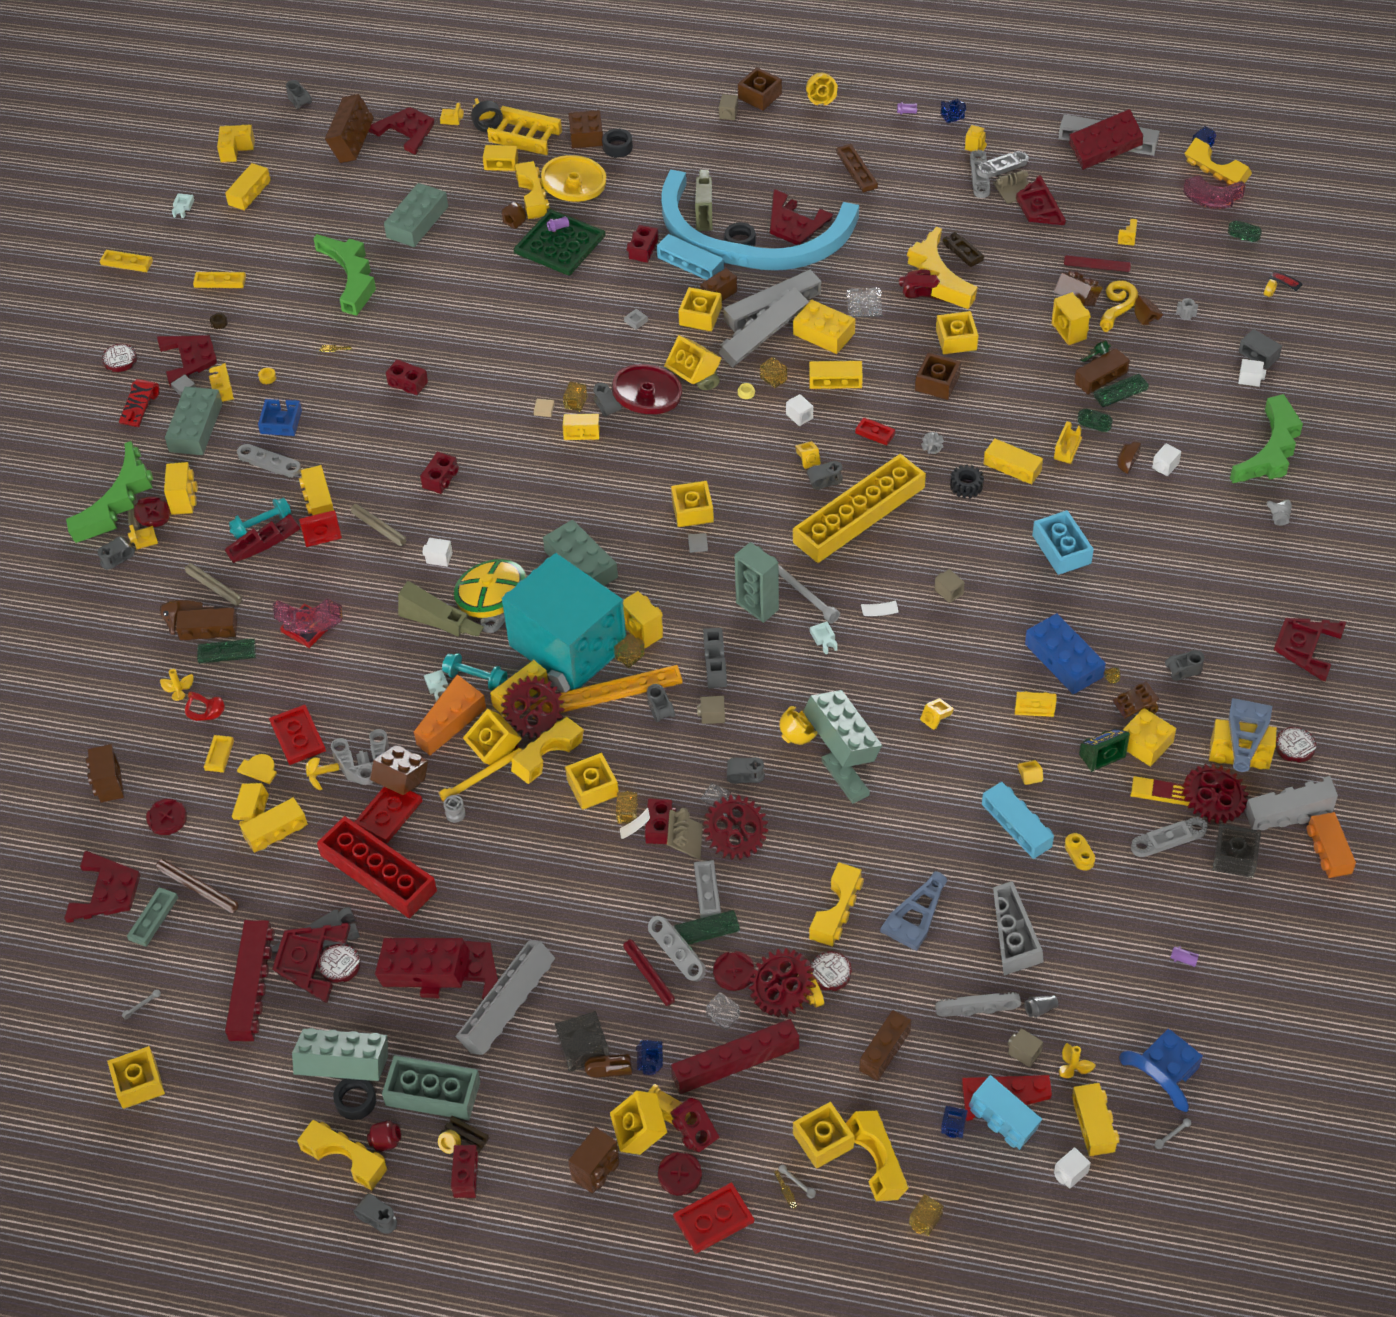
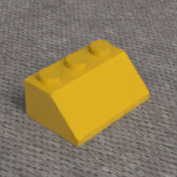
(691, 360)

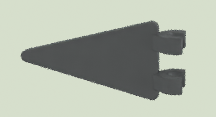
(333, 918)

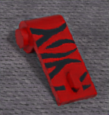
(137, 401)

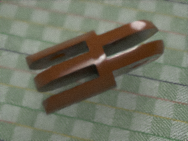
(609, 1066)

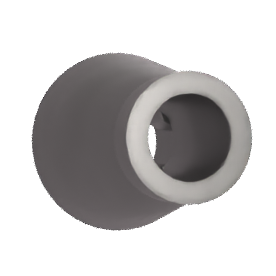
(1039, 1005)

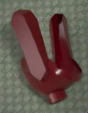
(919, 284)

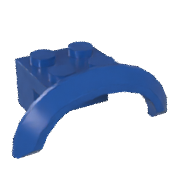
(1167, 1063)

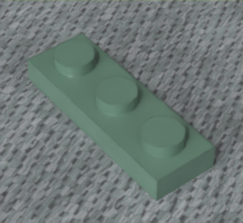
(846, 779)
(152, 917)

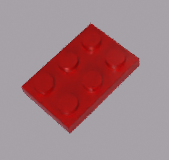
(297, 734)
(388, 813)
(713, 1218)

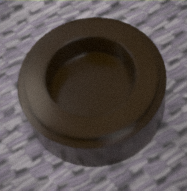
(218, 321)

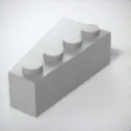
(1291, 805)
(1016, 935)

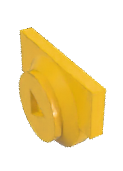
(259, 767)

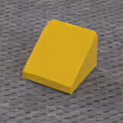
(1030, 772)

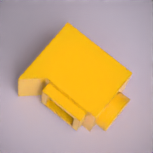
(975, 139)

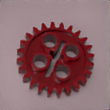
(521, 694)
(1215, 793)
(749, 816)
(782, 982)

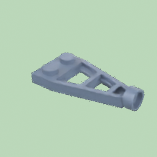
(1252, 713)
(906, 932)

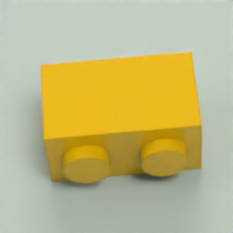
(500, 157)

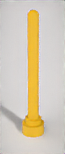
(444, 793)

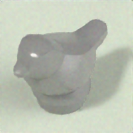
(1280, 511)

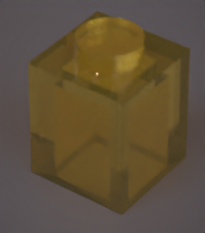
(773, 372)
(575, 396)
(629, 650)
(626, 807)
(926, 1215)

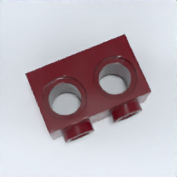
(643, 243)
(406, 377)
(439, 472)
(658, 821)
(698, 1122)
(464, 1171)

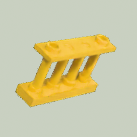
(528, 120)

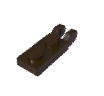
(963, 249)

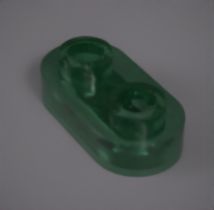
(1244, 231)
(1095, 420)

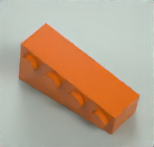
(449, 715)

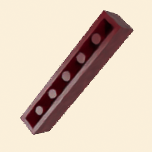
(249, 980)
(735, 1056)

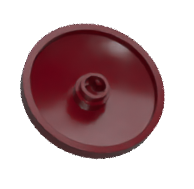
(646, 389)

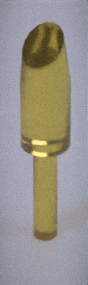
(332, 348)
(786, 1191)

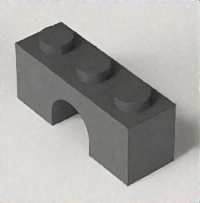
(715, 658)

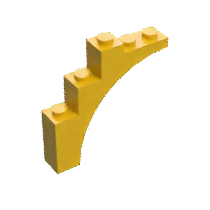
(951, 287)

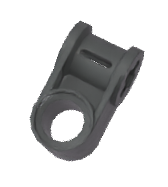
(297, 94)
(605, 400)
(824, 476)
(115, 551)
(1185, 664)
(660, 706)
(743, 770)
(376, 1214)

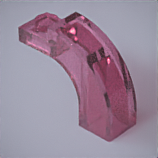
(1211, 196)
(308, 620)

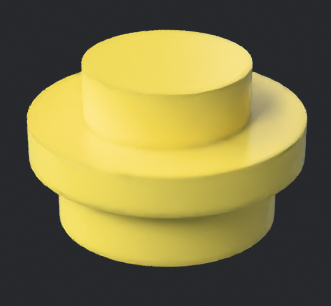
(746, 391)

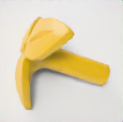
(176, 685)
(313, 771)
(1071, 1055)

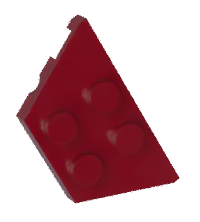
(1039, 204)

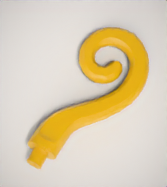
(1108, 318)

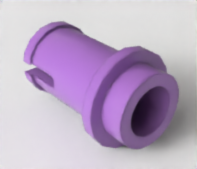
(906, 108)
(556, 224)
(1184, 956)

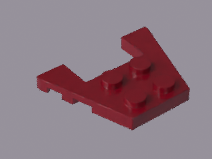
(409, 123)
(791, 225)
(195, 351)
(1299, 639)
(112, 892)
(300, 954)
(479, 969)

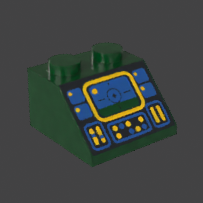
(1104, 749)

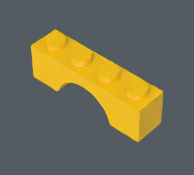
(1200, 154)
(535, 201)
(563, 736)
(827, 924)
(870, 1133)
(320, 1141)

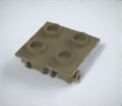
(1011, 184)
(684, 833)

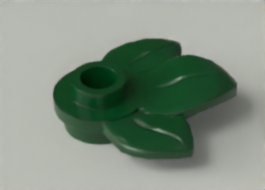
(1101, 348)

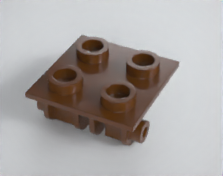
(1136, 699)

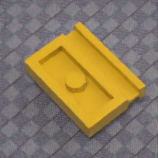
(1035, 704)

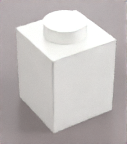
(1251, 372)
(799, 410)
(1166, 459)
(437, 552)
(1071, 1168)

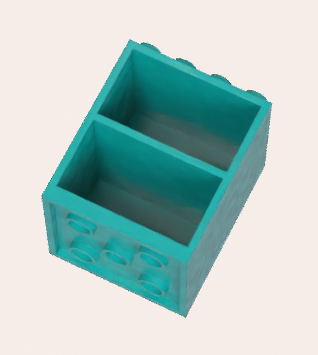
(564, 620)

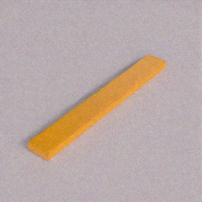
(615, 689)

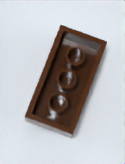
(349, 128)

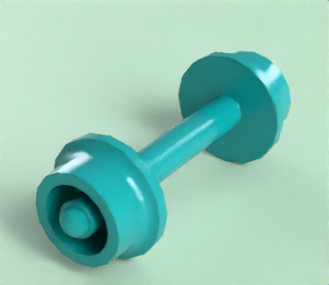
(239, 528)
(452, 665)

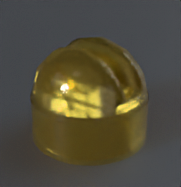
(1112, 675)

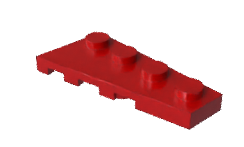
(1026, 1088)

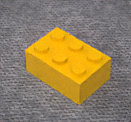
(824, 326)
(1221, 744)

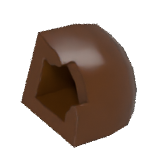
(513, 215)
(1146, 310)
(1128, 456)

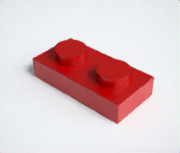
(875, 431)

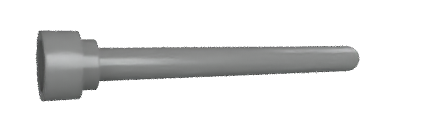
(830, 613)

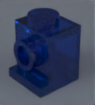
(953, 110)
(1206, 135)
(654, 1052)
(952, 1126)

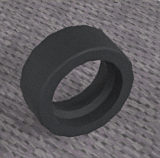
(483, 107)
(617, 150)
(740, 229)
(356, 1112)

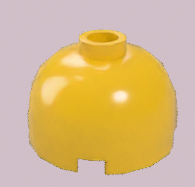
(821, 88)
(796, 727)

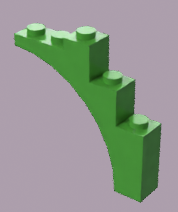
(351, 257)
(1272, 458)
(102, 515)

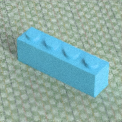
(689, 257)
(1017, 820)

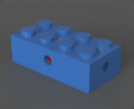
(1065, 653)

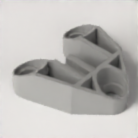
(364, 767)

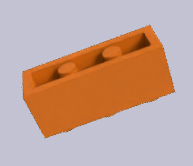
(1331, 845)

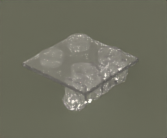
(864, 303)

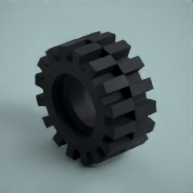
(966, 473)

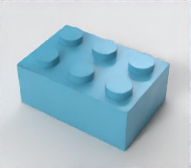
(1062, 542)
(1004, 1112)

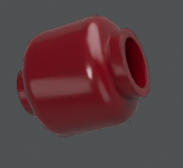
(384, 1136)

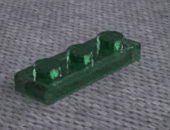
(1121, 390)
(226, 651)
(708, 927)

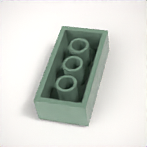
(416, 214)
(193, 420)
(582, 551)
(757, 582)
(842, 728)
(340, 1054)
(431, 1087)

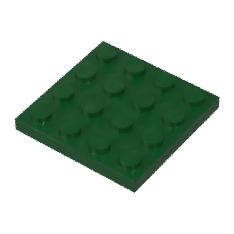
(559, 249)

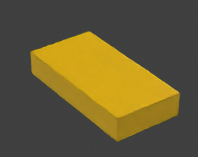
(218, 753)

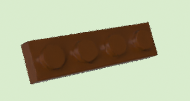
(857, 168)

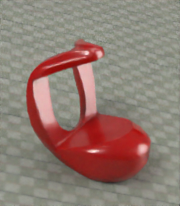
(214, 707)

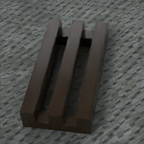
(466, 1127)

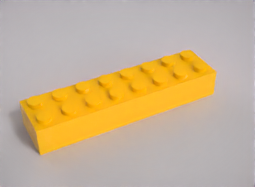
(858, 508)

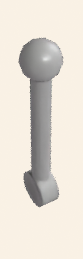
(126, 1014)
(1160, 1143)
(810, 1192)

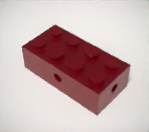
(1106, 139)
(422, 962)

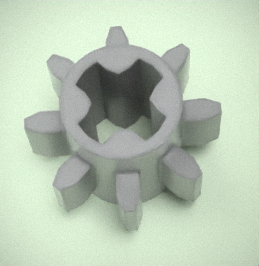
(1187, 309)
(932, 442)

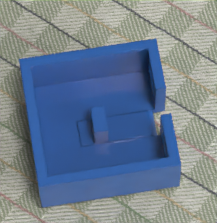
(279, 422)

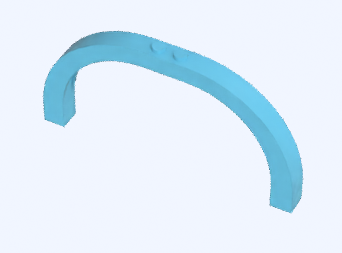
(751, 256)

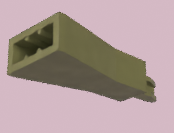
(703, 202)
(425, 608)

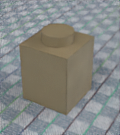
(728, 107)
(949, 585)
(712, 710)
(1025, 1047)

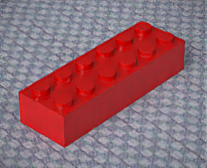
(377, 867)

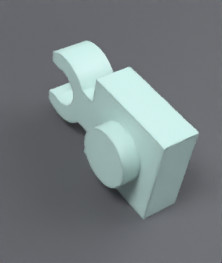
(182, 203)
(824, 635)
(436, 683)

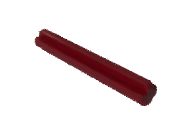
(1097, 263)
(649, 972)

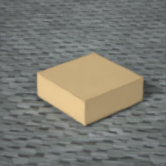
(544, 407)

